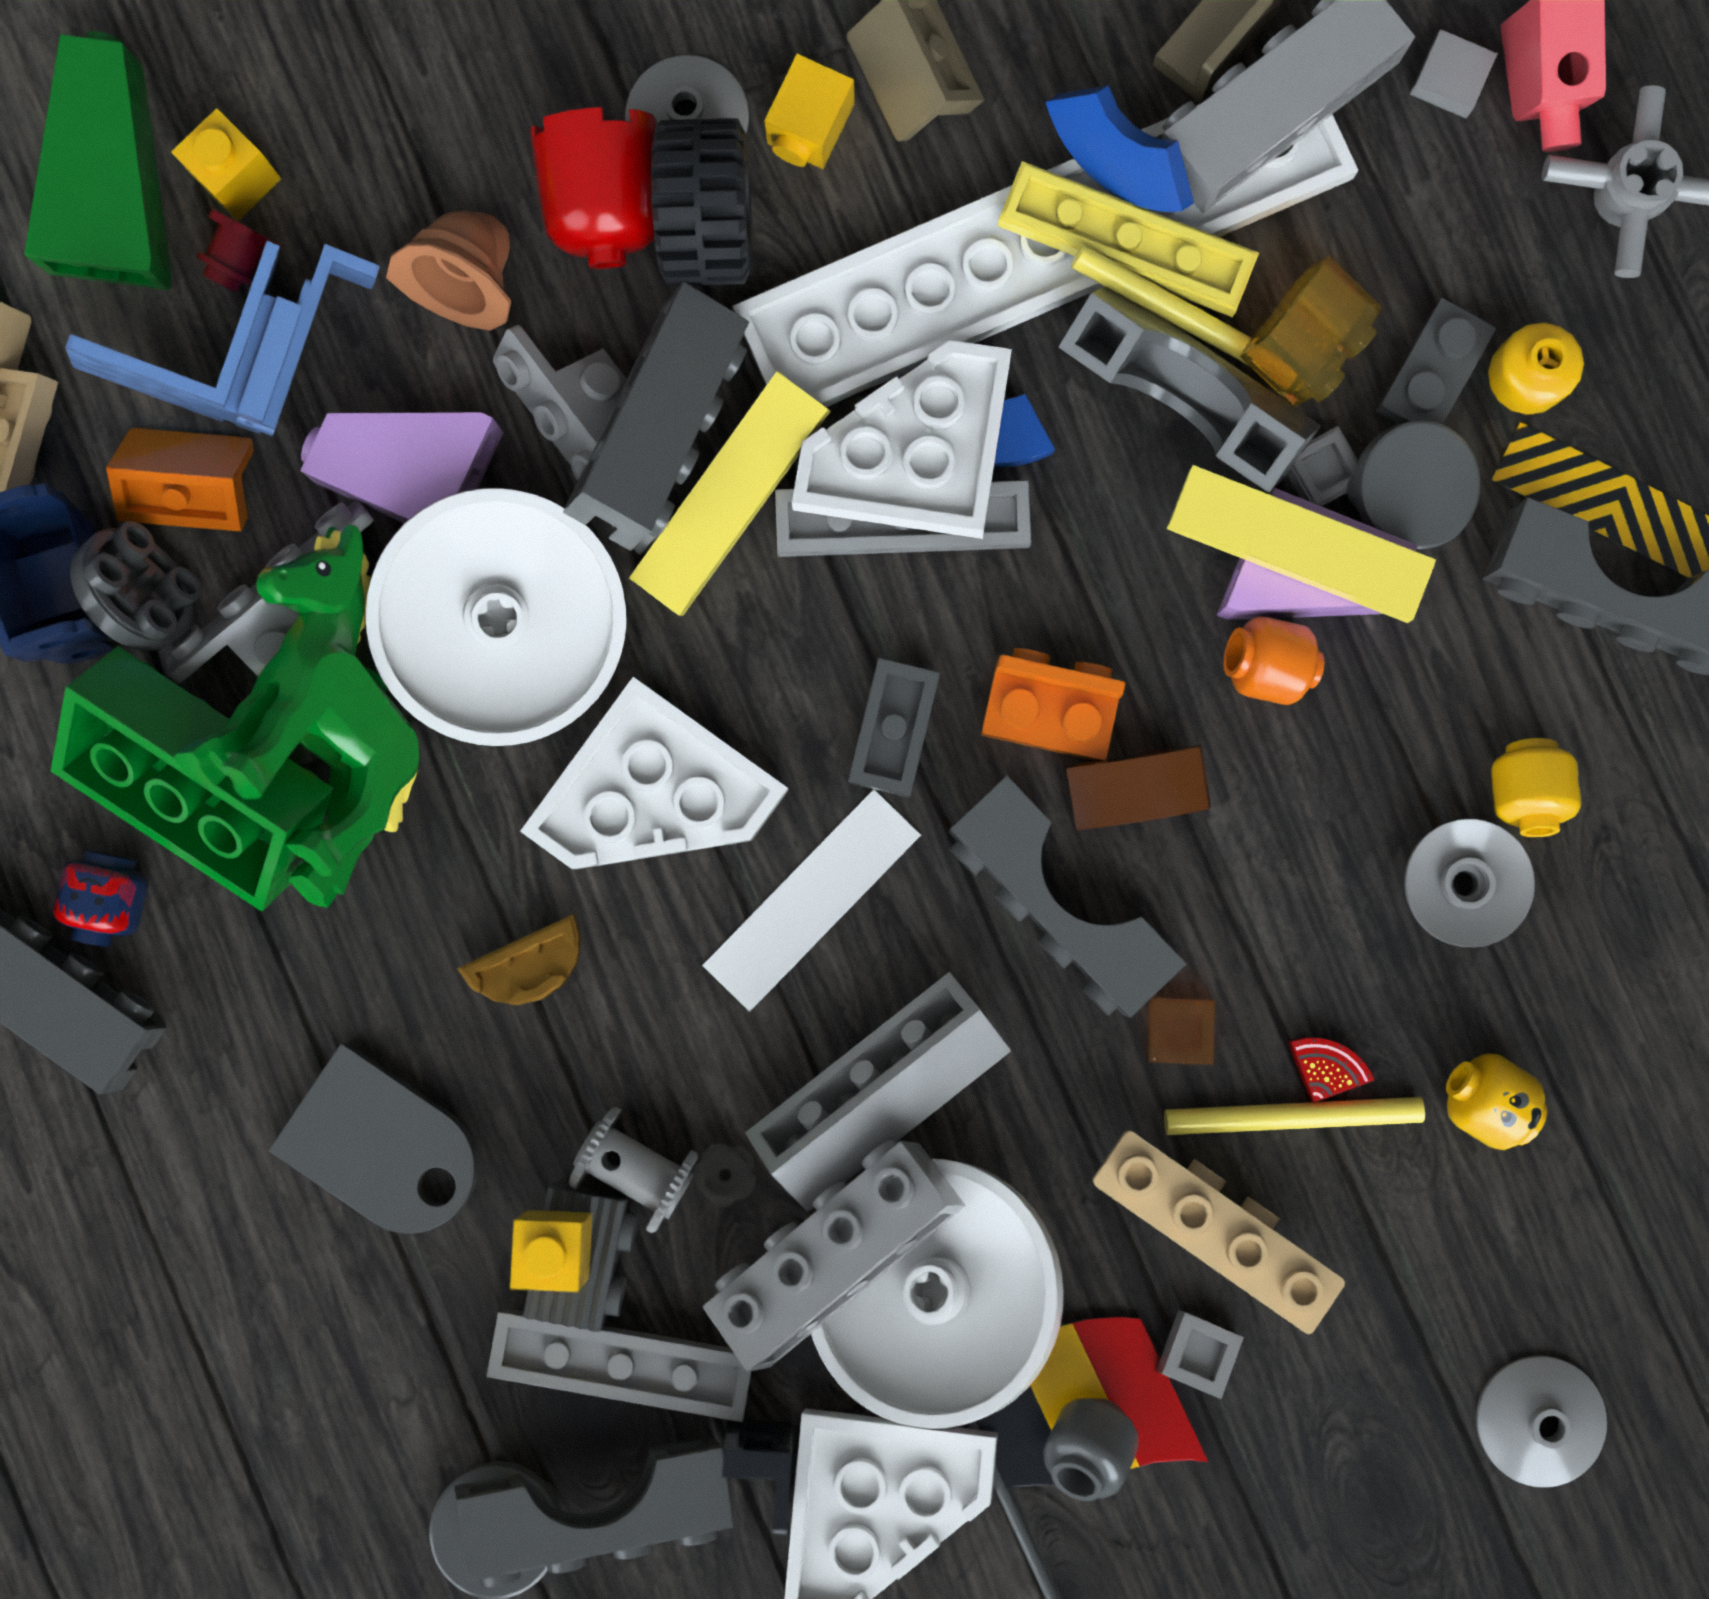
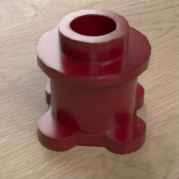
(232, 253)

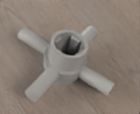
(1623, 176)

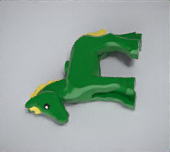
(330, 705)

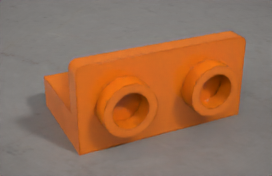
(1052, 705)

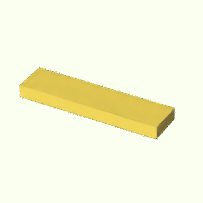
(1149, 244)
(729, 494)
(1301, 544)

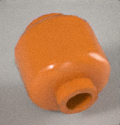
(1273, 660)

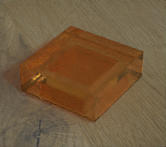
(1180, 1031)

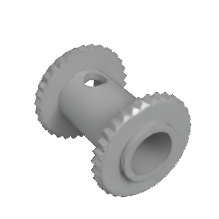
(641, 1174)

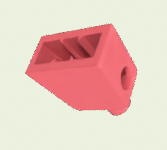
(1555, 65)

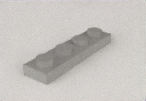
(816, 534)
(620, 1366)

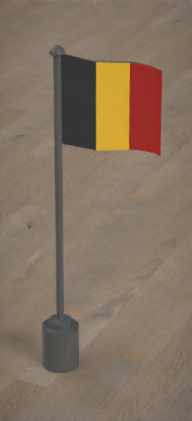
(1089, 1360)

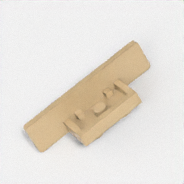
(24, 403)
(1218, 1231)

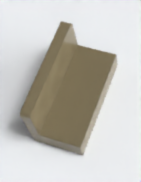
(1212, 42)
(913, 65)

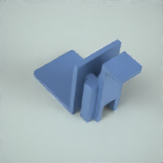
(259, 357)

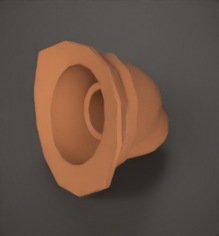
(457, 269)

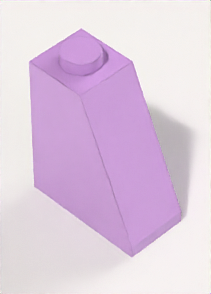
(400, 458)
(1269, 594)

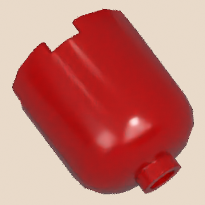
(595, 183)

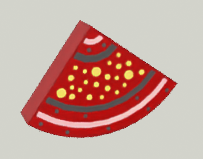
(1327, 1067)

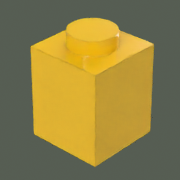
(809, 113)
(226, 164)
(551, 1250)

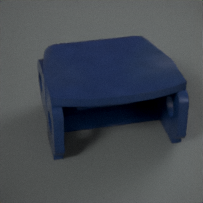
(36, 592)

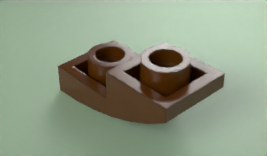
(1138, 787)

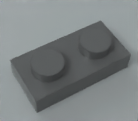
(1436, 366)
(894, 727)

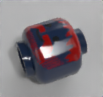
(100, 897)

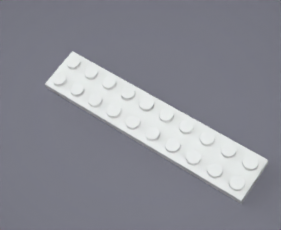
(973, 279)

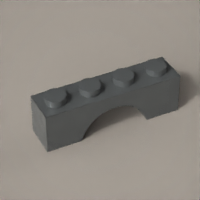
(1237, 415)
(1550, 560)
(1121, 960)
(514, 1531)

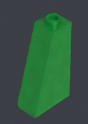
(97, 171)

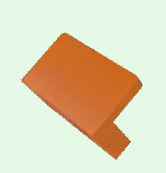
(180, 479)

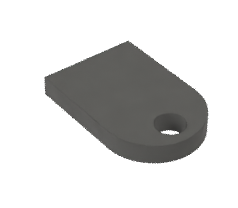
(374, 1141)

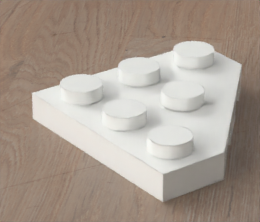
(914, 447)
(651, 789)
(878, 1499)

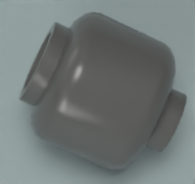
(1091, 1449)

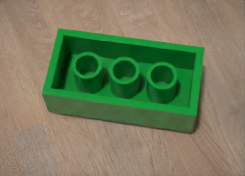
(119, 749)

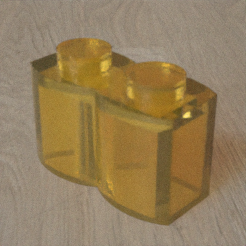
(1313, 333)

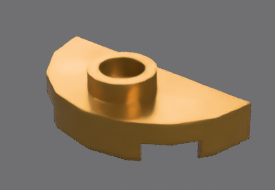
(527, 967)

